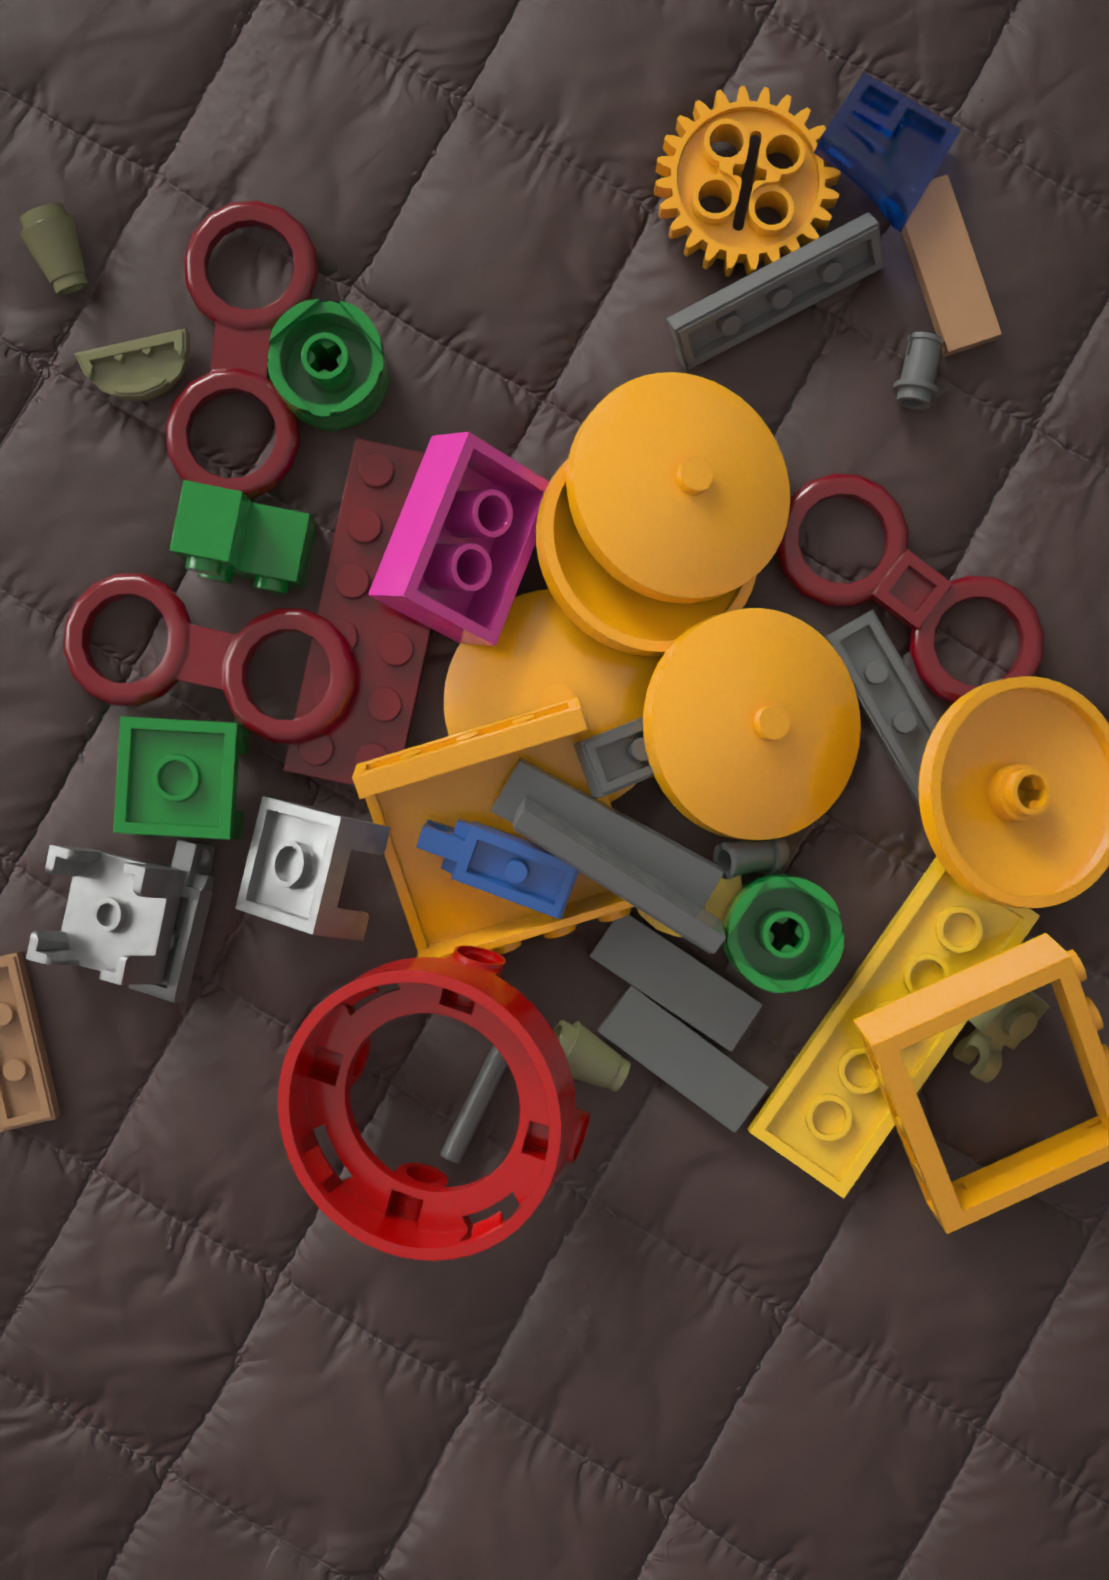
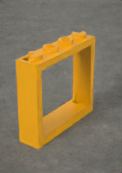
(956, 1001)

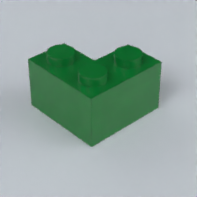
(231, 536)

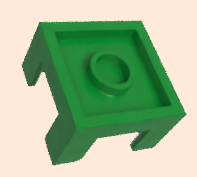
(179, 778)

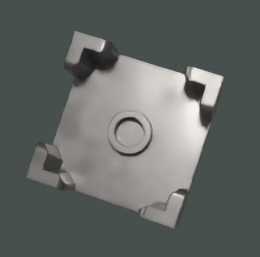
(300, 868)
(114, 917)

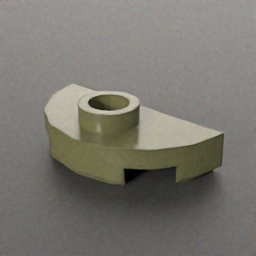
(138, 367)

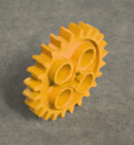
(697, 172)

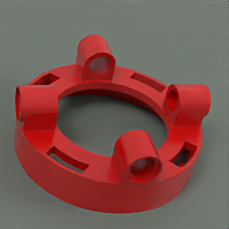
(412, 1208)

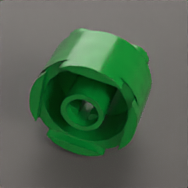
(343, 336)
(814, 925)

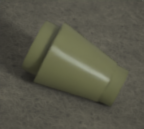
(55, 246)
(591, 1057)

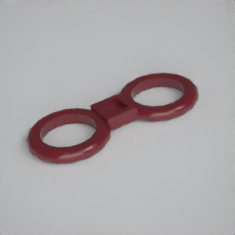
(241, 345)
(905, 583)
(208, 657)

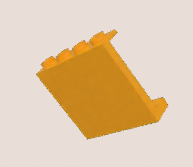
(462, 780)

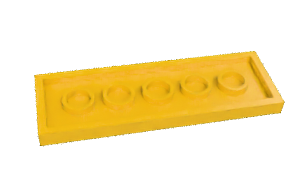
(829, 1104)

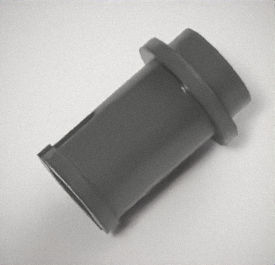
(919, 370)
(751, 856)

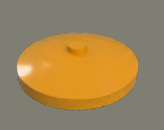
(678, 488)
(599, 601)
(541, 663)
(751, 724)
(1019, 792)

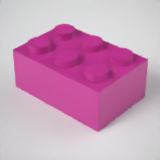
(461, 540)

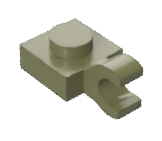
(997, 1028)

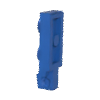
(501, 864)

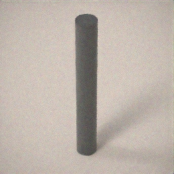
(474, 1106)

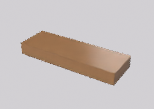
(949, 271)
(25, 1072)

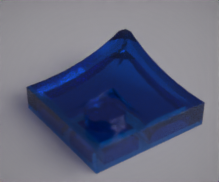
(886, 146)

